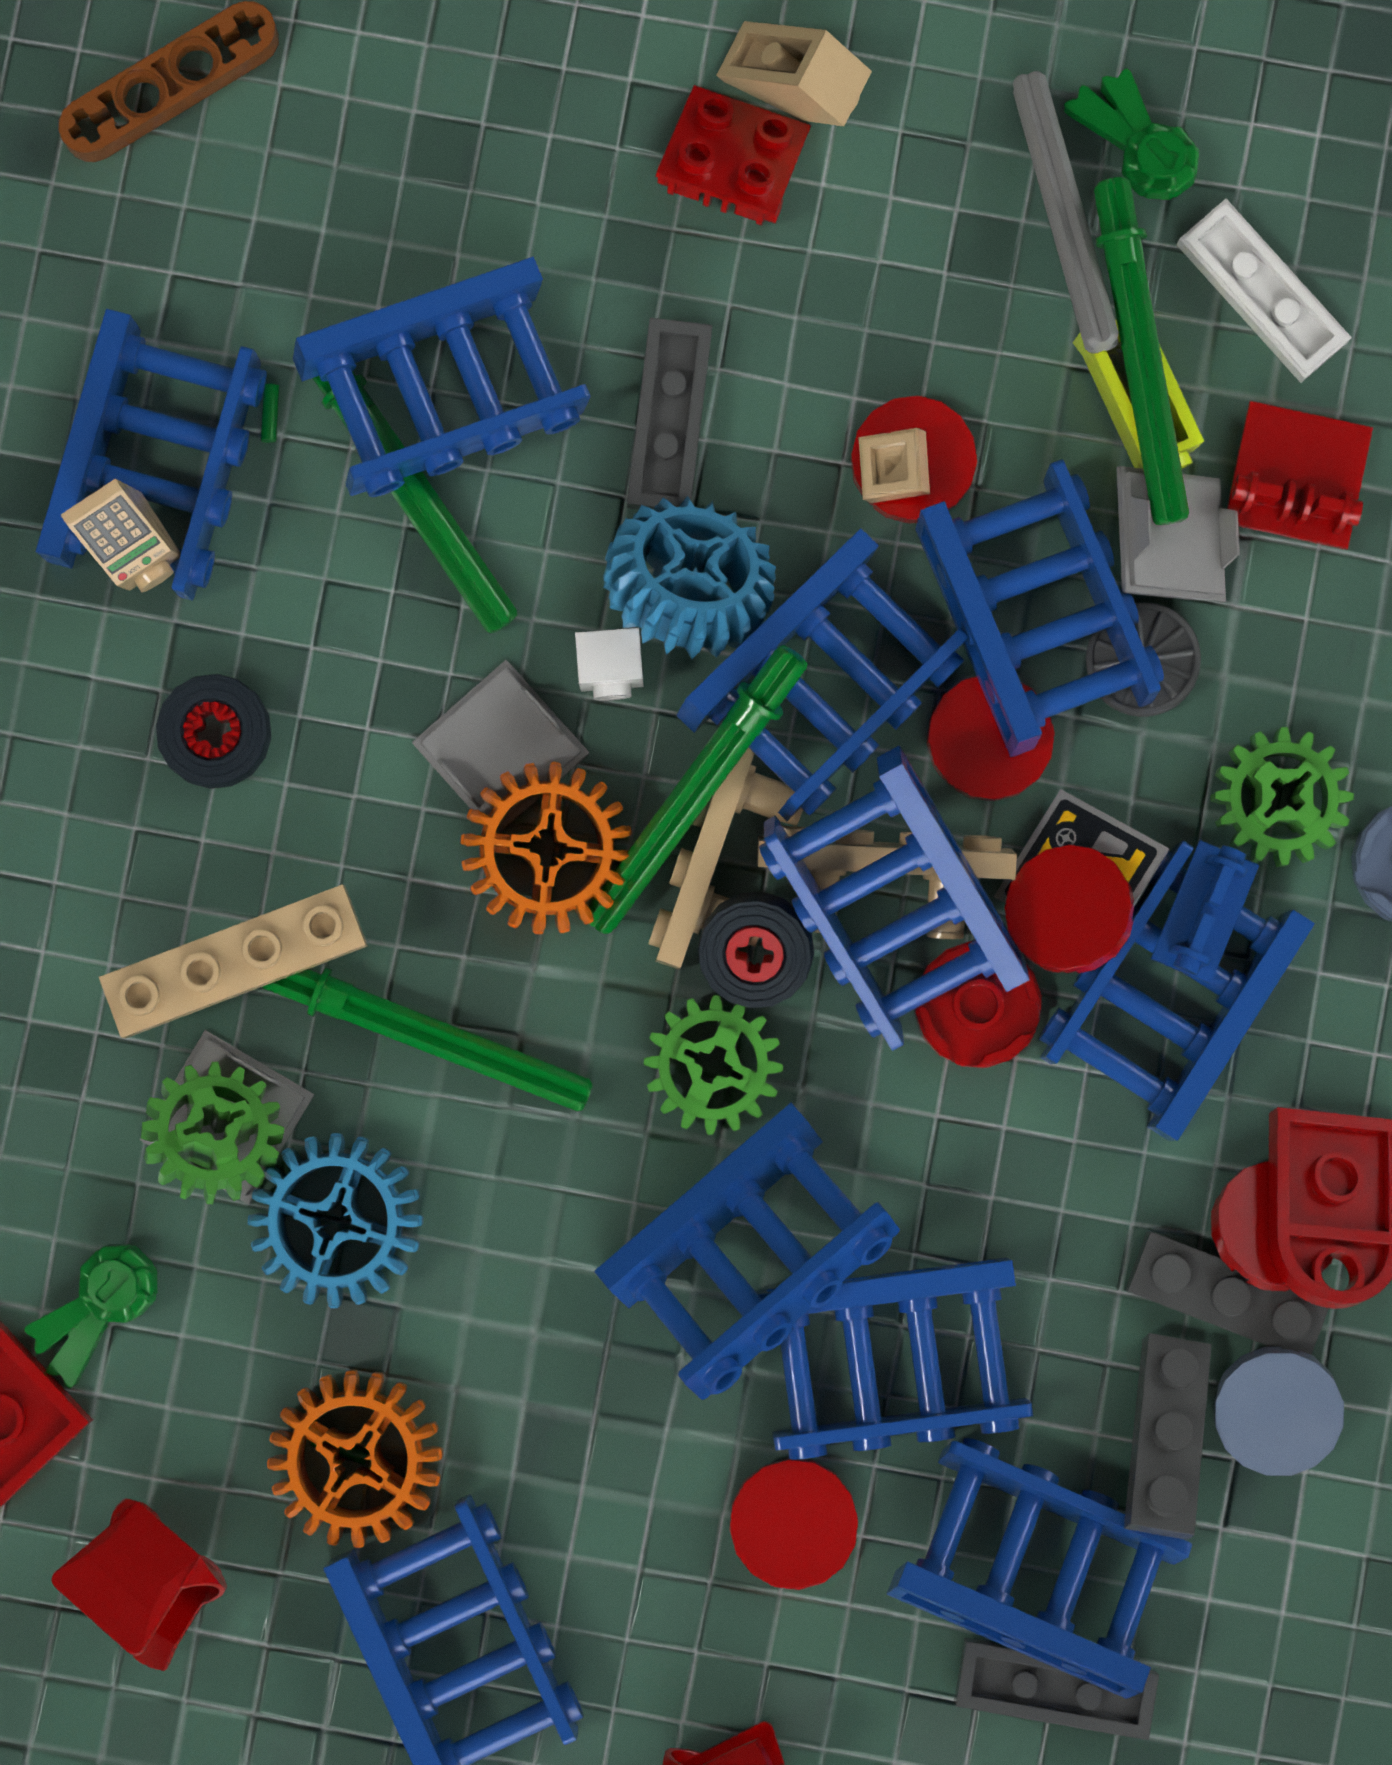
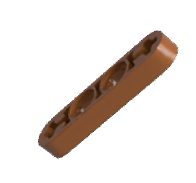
(162, 71)

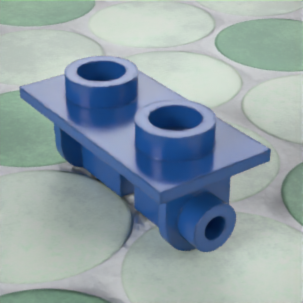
(1205, 911)

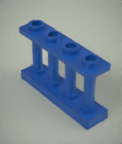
(450, 315)
(106, 411)
(807, 617)
(998, 655)
(926, 847)
(1203, 1046)
(689, 1232)
(917, 1296)
(990, 1607)
(387, 1643)

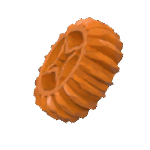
(552, 794)
(381, 1473)

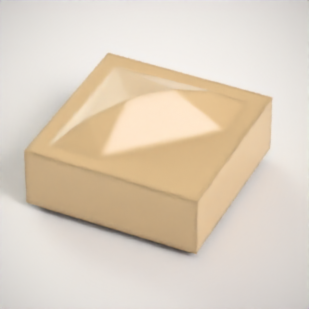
(894, 465)

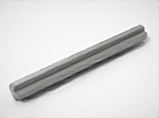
(1065, 213)

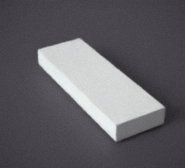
(1263, 290)

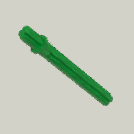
(1141, 349)
(438, 527)
(744, 722)
(345, 1002)

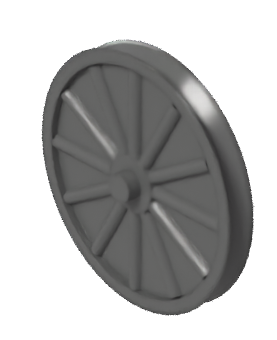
(1177, 652)

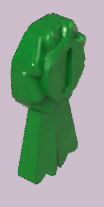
(1156, 156)
(113, 1287)

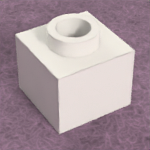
(609, 663)

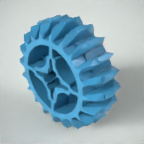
(691, 561)
(283, 1203)

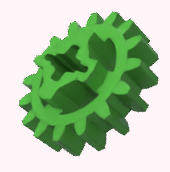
(1263, 777)
(700, 1092)
(205, 1108)

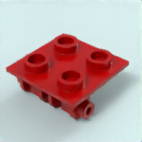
(732, 155)
(1299, 475)

